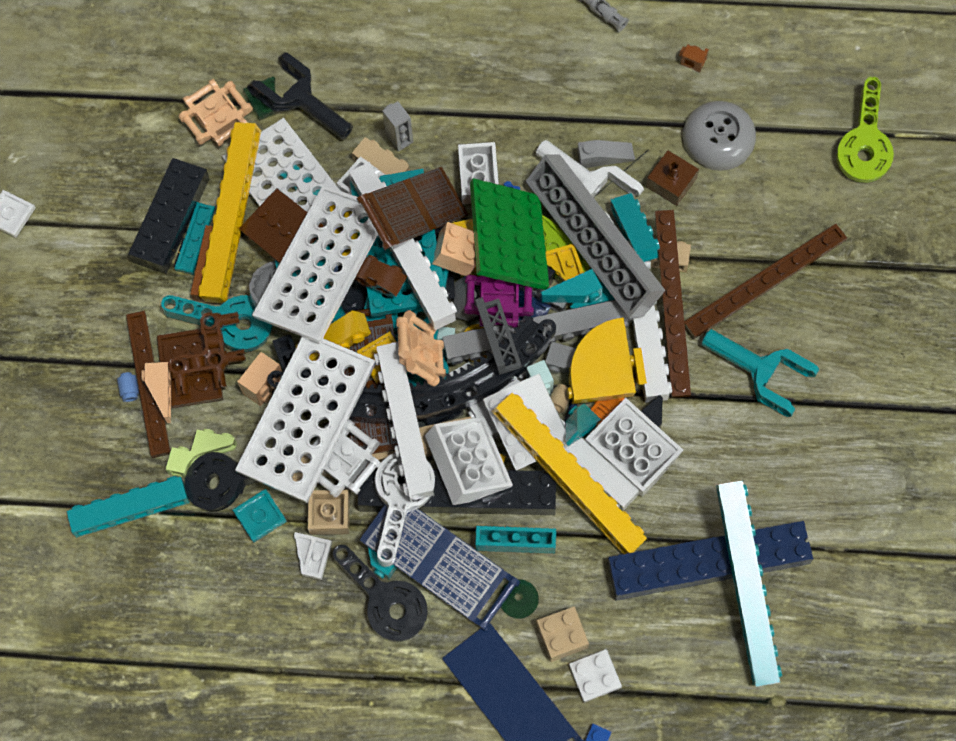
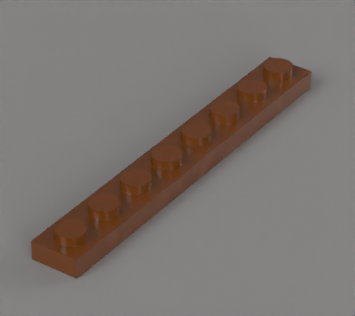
(142, 354)

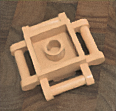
(215, 113)
(419, 349)

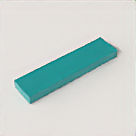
(192, 243)

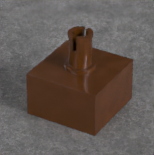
(672, 178)

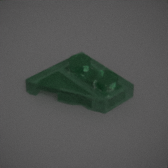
(259, 108)

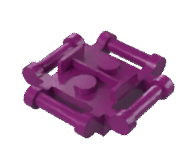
(504, 291)

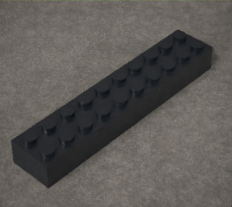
(530, 495)

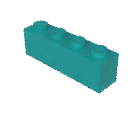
(634, 227)
(516, 539)

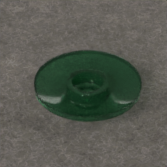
(524, 607)

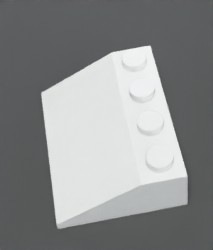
(537, 399)
(634, 446)
(467, 459)

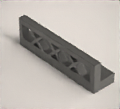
(488, 326)

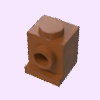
(693, 57)

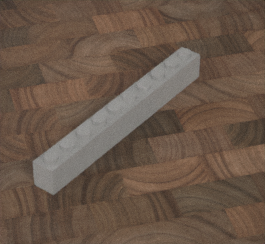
(568, 324)

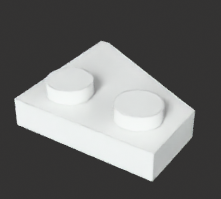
(313, 554)

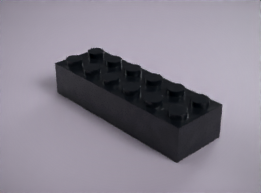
(169, 216)

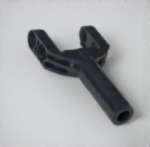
(300, 96)

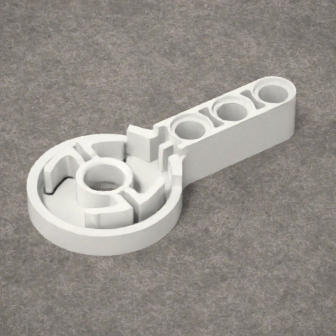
(396, 503)

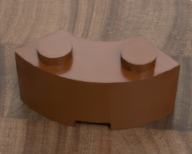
(380, 276)

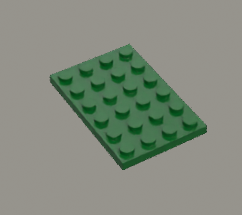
(508, 234)

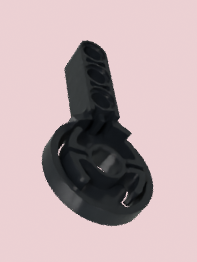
(199, 484)
(384, 597)

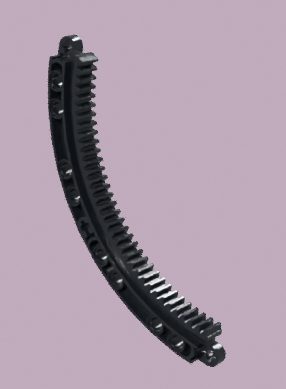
(481, 378)

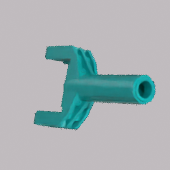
(761, 368)

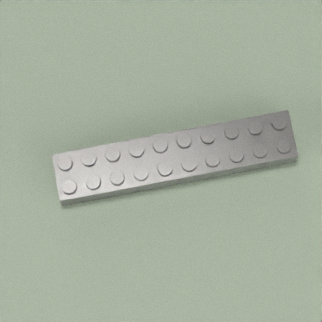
(595, 236)

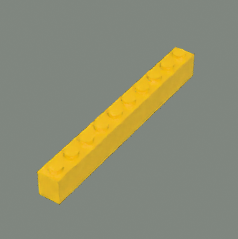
(230, 213)
(569, 474)

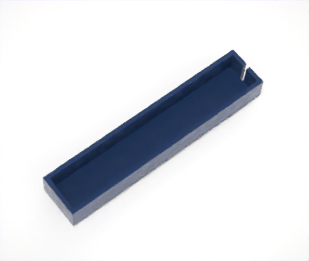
(704, 561)

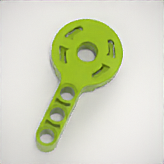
(867, 139)

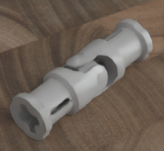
(608, 12)

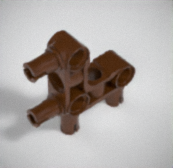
(202, 362)

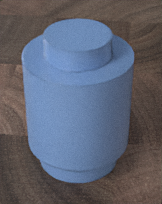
(128, 387)

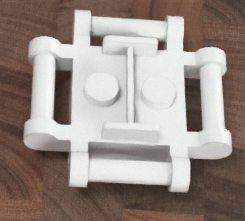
(348, 461)

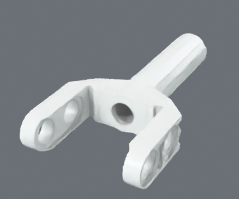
(594, 179)

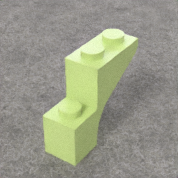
(204, 442)

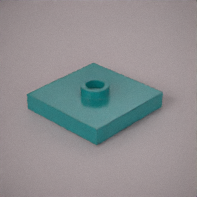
(259, 515)

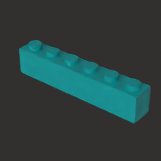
(127, 506)

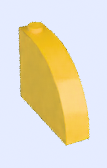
(602, 365)

